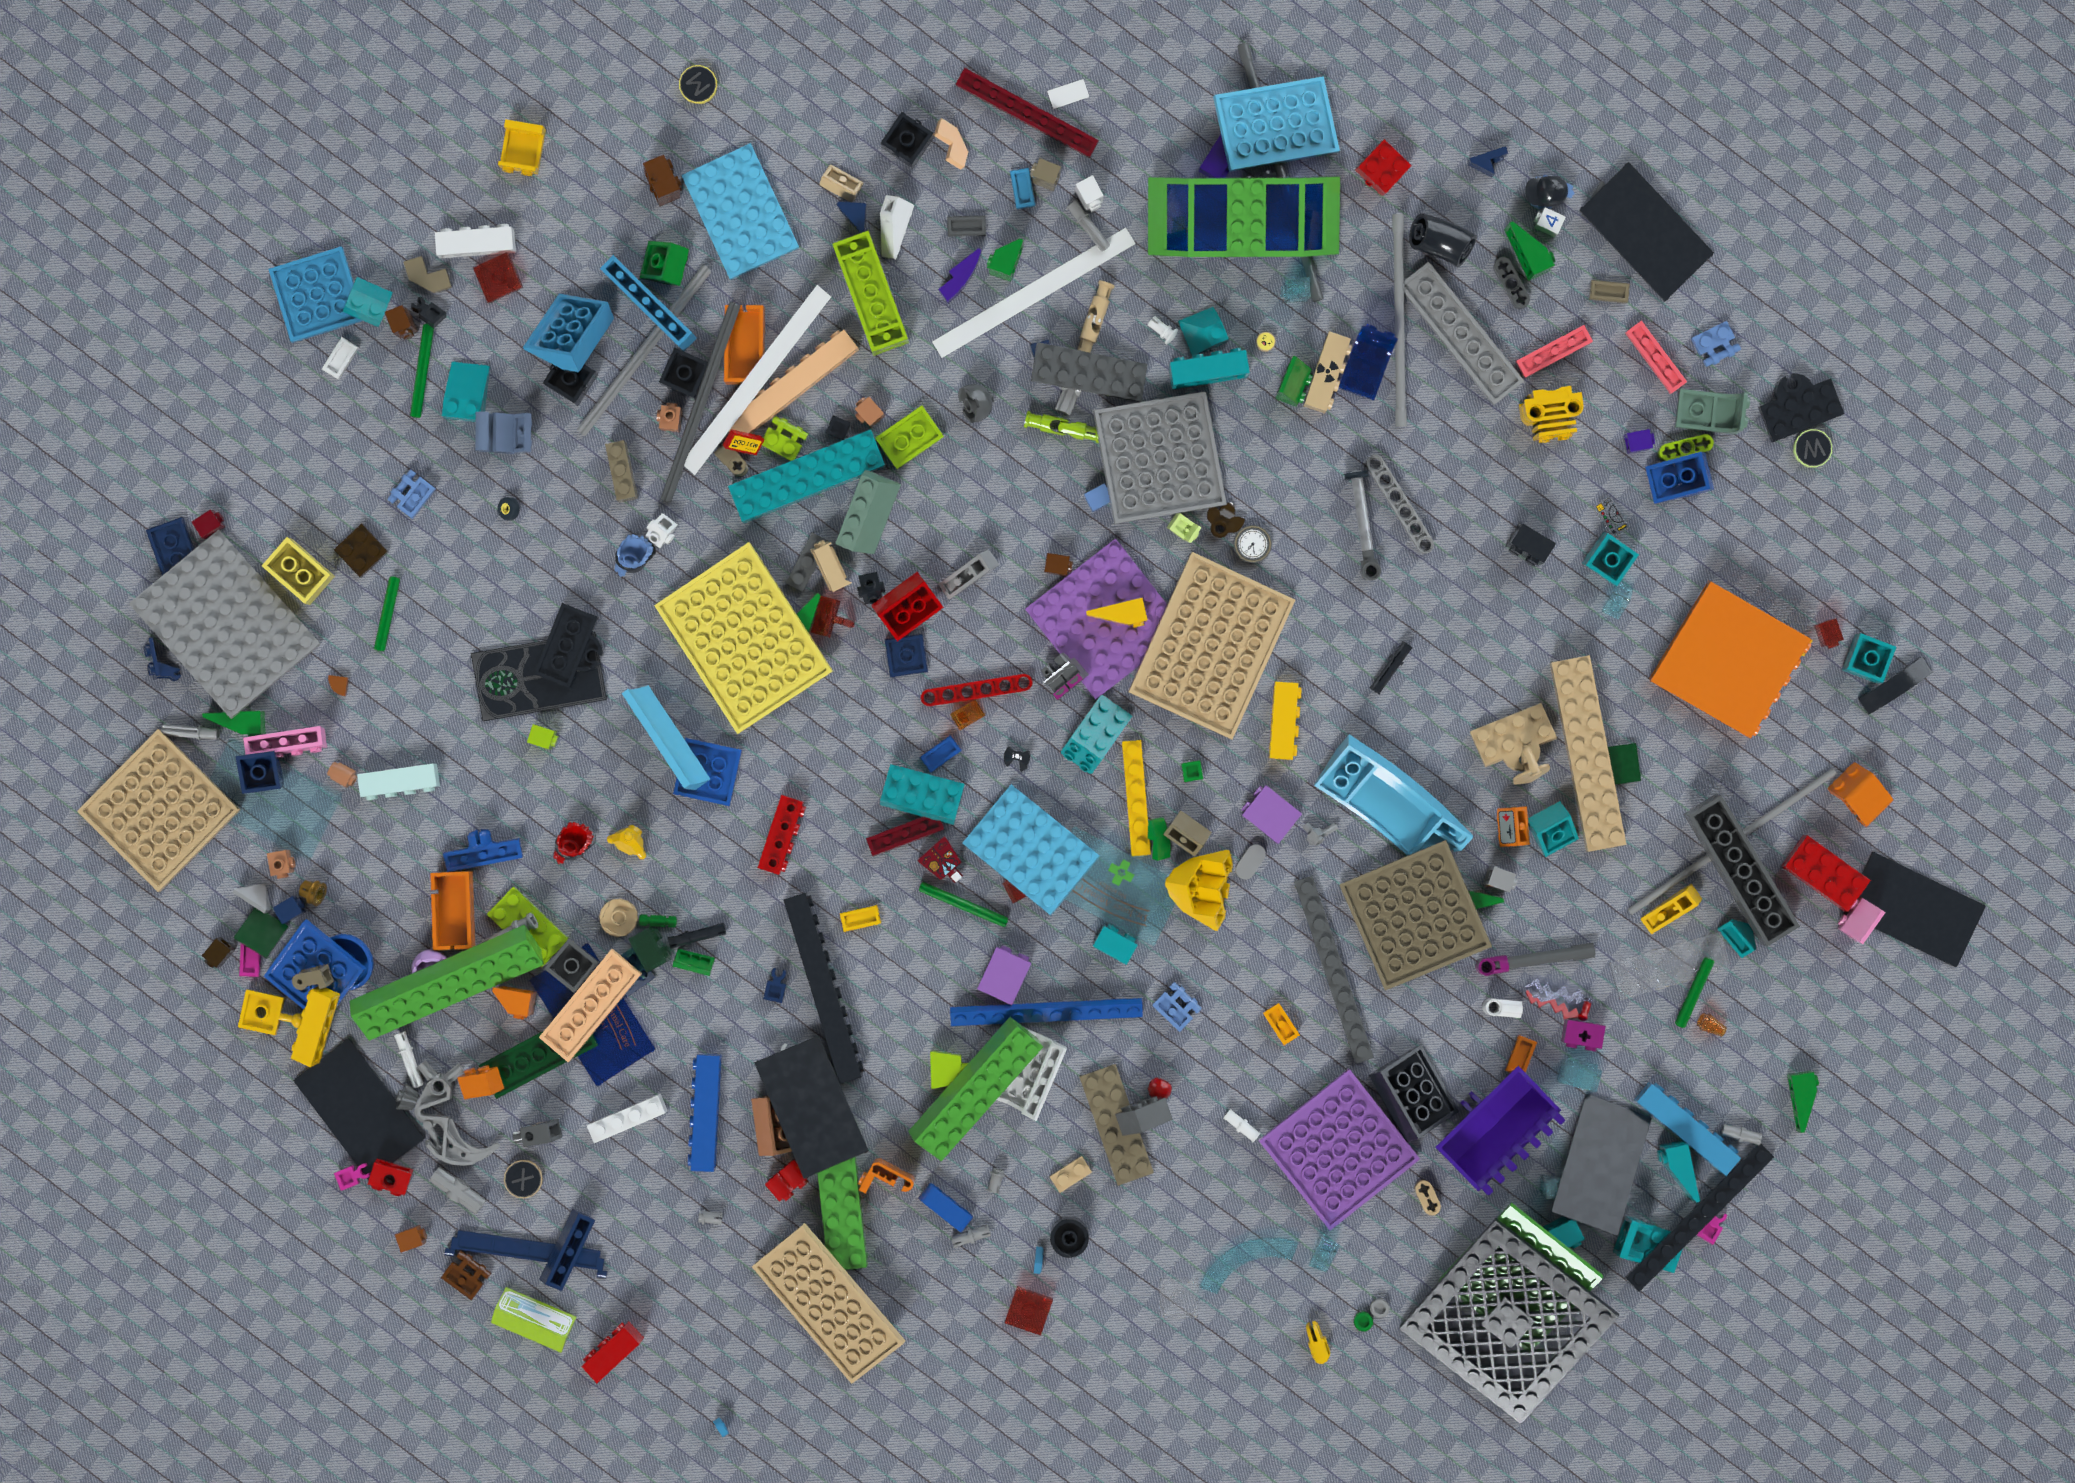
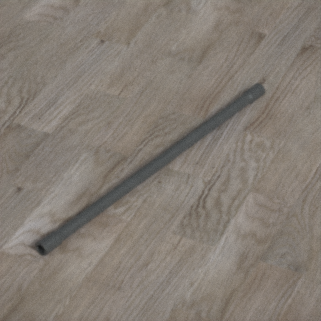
(1246, 59)

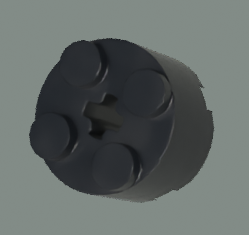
(1074, 1246)

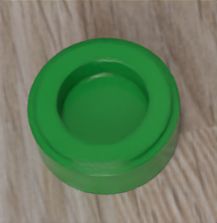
(1363, 1321)

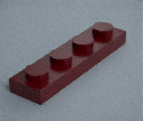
(903, 835)

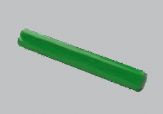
(387, 612)
(1694, 992)

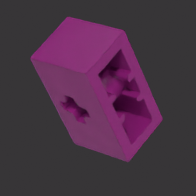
(1594, 1032)

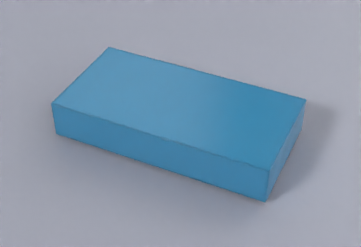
(1022, 188)

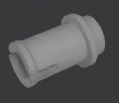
(995, 1181)
(708, 1217)

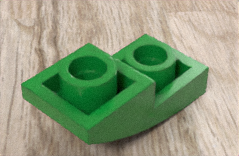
(1161, 843)

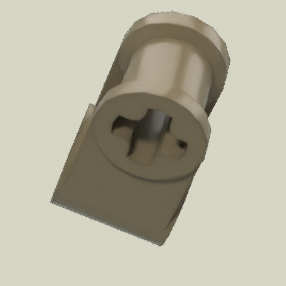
(730, 459)

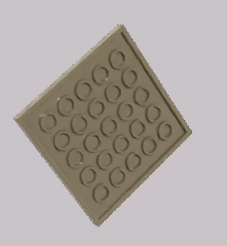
(1415, 915)

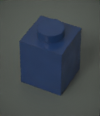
(289, 909)

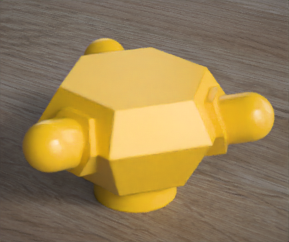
(628, 841)

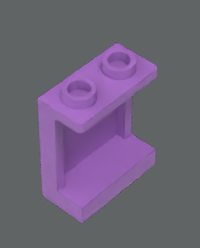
(1270, 813)
(1004, 974)

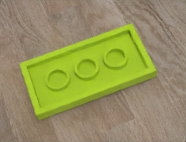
(516, 907)

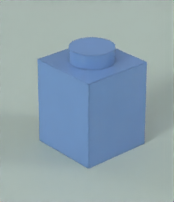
(1097, 497)

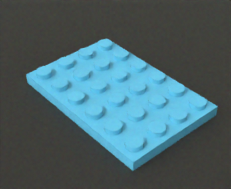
(1276, 123)
(740, 211)
(1031, 849)

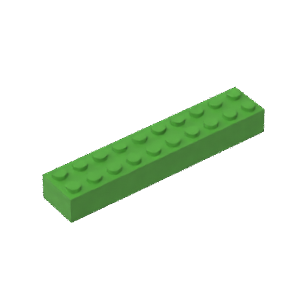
(446, 982)

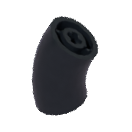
(1441, 239)

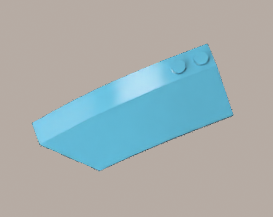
(1389, 799)

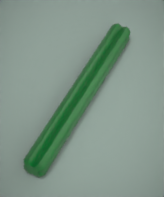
(421, 372)
(963, 904)

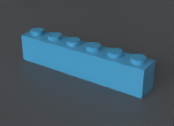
(648, 303)
(1687, 1128)

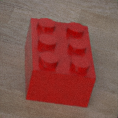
(907, 606)
(611, 1351)

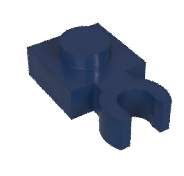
(775, 989)

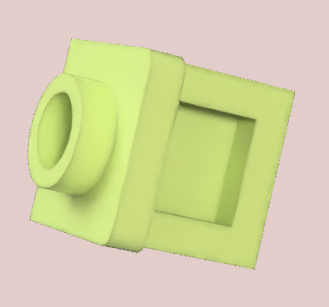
(1184, 528)

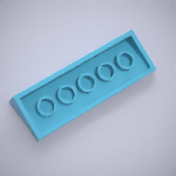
(666, 737)

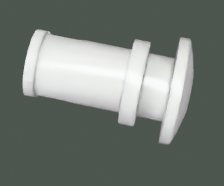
(1162, 329)

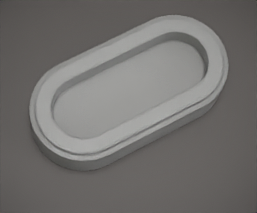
(1250, 861)

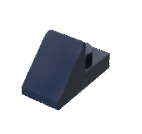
(1483, 161)

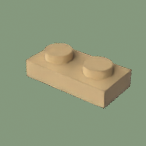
(1070, 1174)

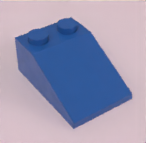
(1686, 479)

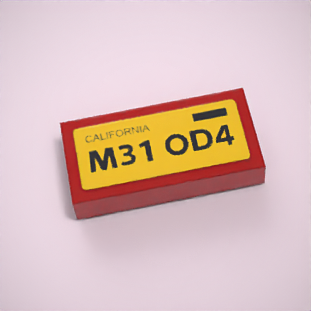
(743, 442)

